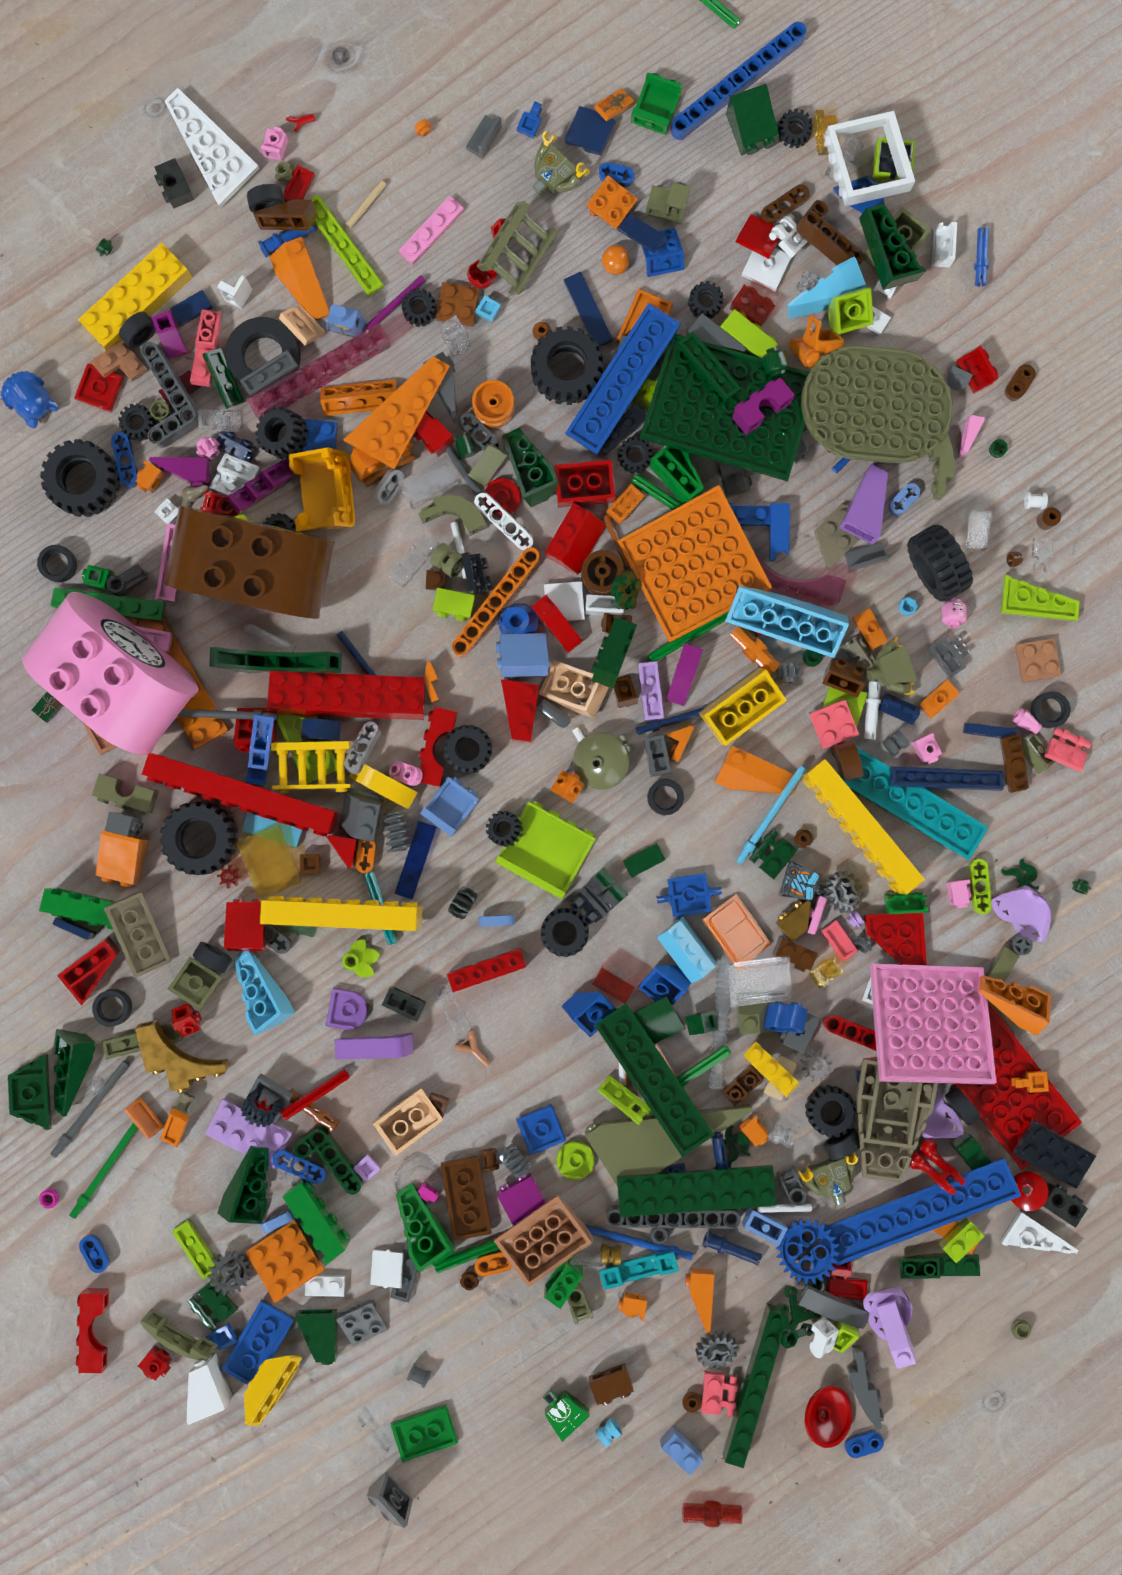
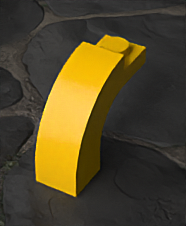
(385, 786)

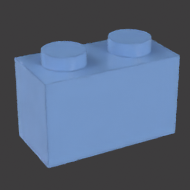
(764, 1226)
(681, 1450)

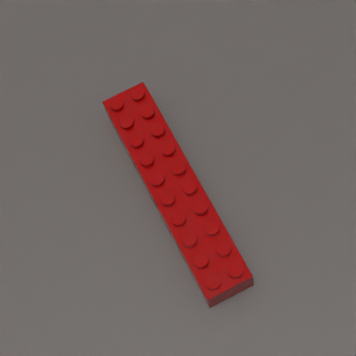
(236, 792)

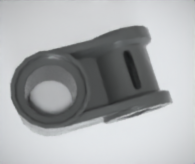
(790, 1183)

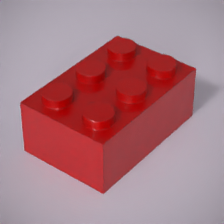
(585, 483)

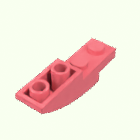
(206, 340)

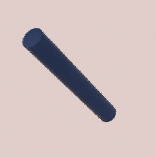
(354, 652)

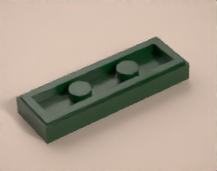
(223, 378)

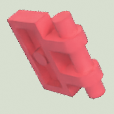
(1066, 754)
(713, 1393)

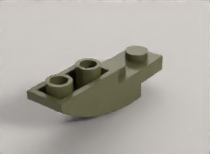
(943, 468)

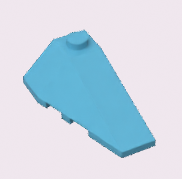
(844, 279)
(263, 998)

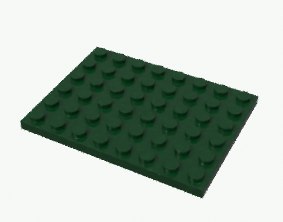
(696, 420)

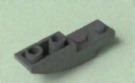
(863, 1389)

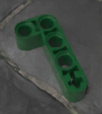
(970, 1151)
(332, 1162)

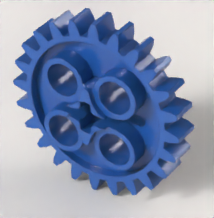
(819, 1265)

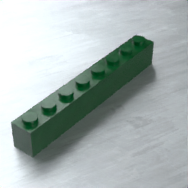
(753, 1389)

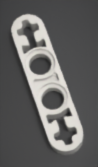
(506, 518)

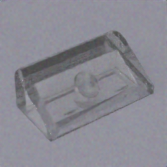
(978, 530)

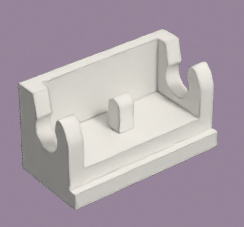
(944, 245)

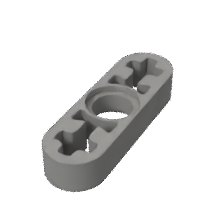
(363, 756)

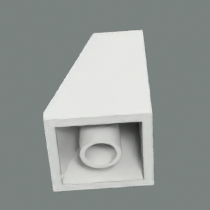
(207, 1389)

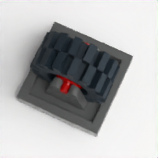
(265, 1102)

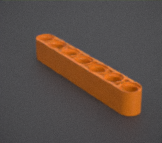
(498, 593)

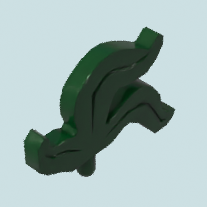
(1030, 874)
(737, 1138)

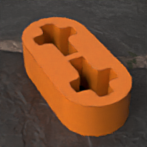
(370, 856)

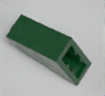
(320, 1333)

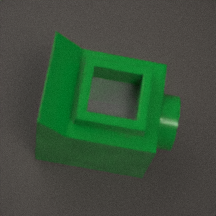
(96, 577)

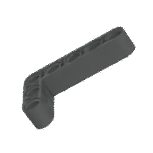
(173, 394)

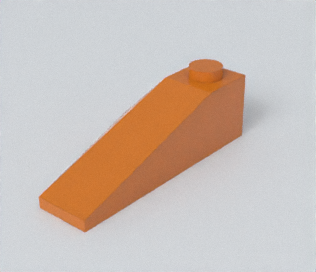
(297, 273)
(750, 773)

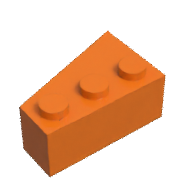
(365, 465)

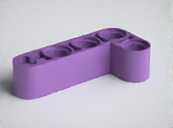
(374, 1047)

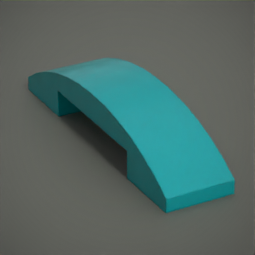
(638, 1268)

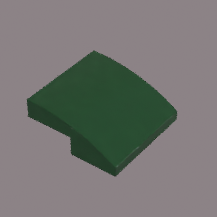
(660, 1019)

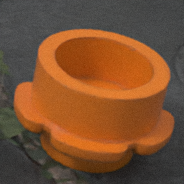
(423, 127)

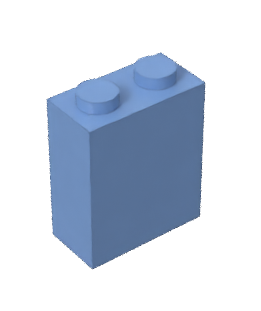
(522, 655)

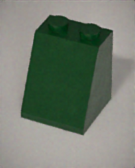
(752, 120)

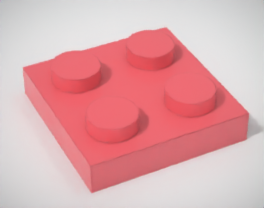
(833, 723)

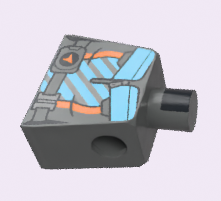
(800, 882)

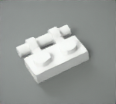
(792, 241)

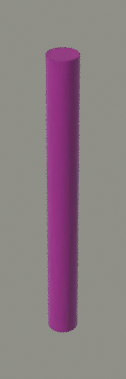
(395, 303)

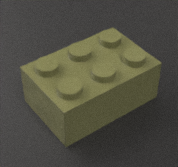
(911, 228)

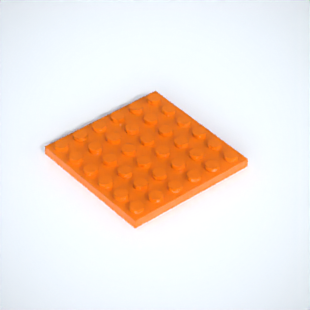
(693, 563)

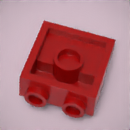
(244, 728)

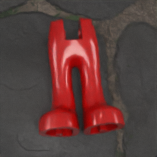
(918, 1162)

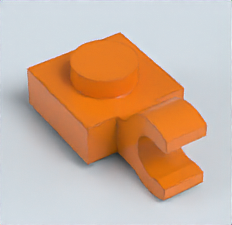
(1035, 1081)

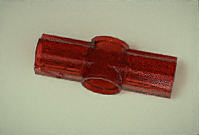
(712, 1513)

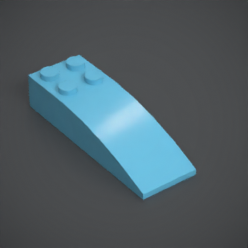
(788, 620)

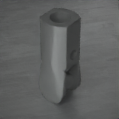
(553, 714)

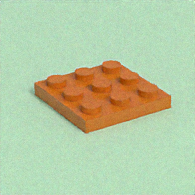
(285, 1260)

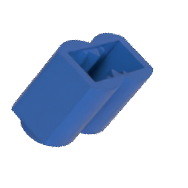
(786, 1017)

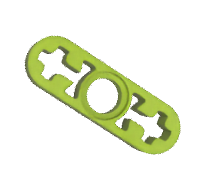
(975, 901)

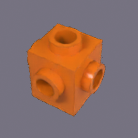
(567, 786)

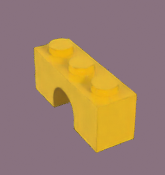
(771, 1070)

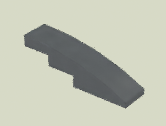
(834, 1307)

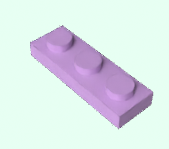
(650, 691)

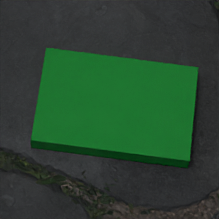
(424, 1433)

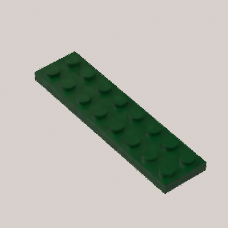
(654, 1080)
(696, 1191)

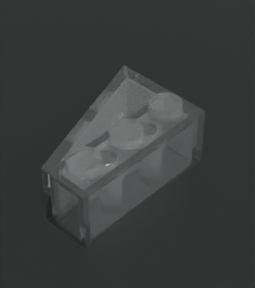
(429, 483)

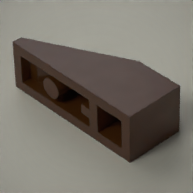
(290, 215)

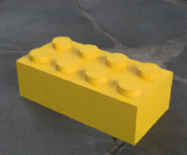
(742, 706)

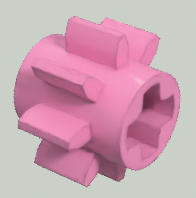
(208, 448)

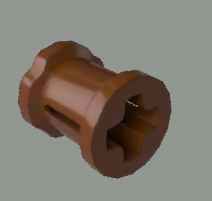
(489, 1159)

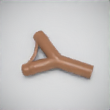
(473, 1048)

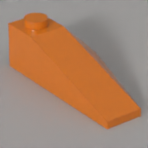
(1024, 1006)

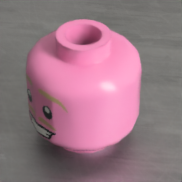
(954, 613)

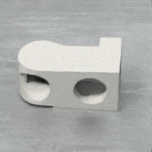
(824, 1337)

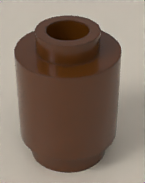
(1048, 518)

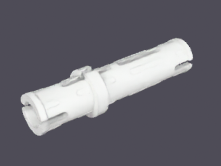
(872, 710)

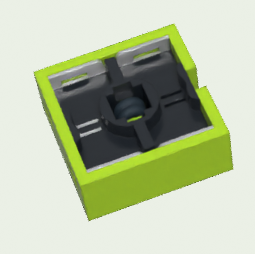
(883, 162)

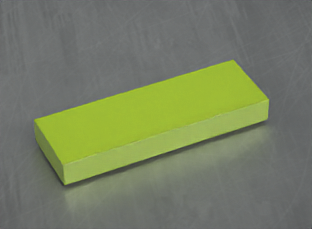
(194, 1247)

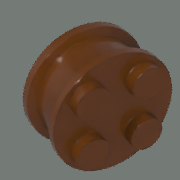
(600, 571)

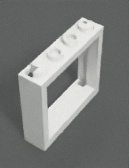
(898, 152)

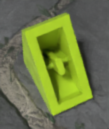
(846, 1336)

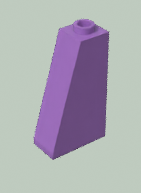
(867, 506)

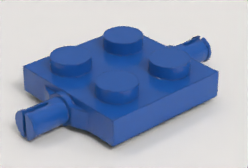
(689, 895)

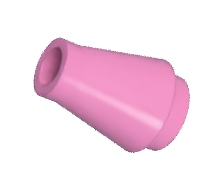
(1026, 720)

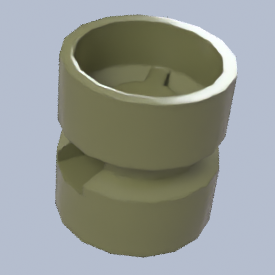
(447, 559)

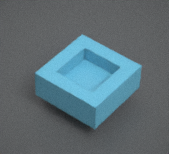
(488, 309)

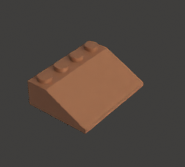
(544, 1240)

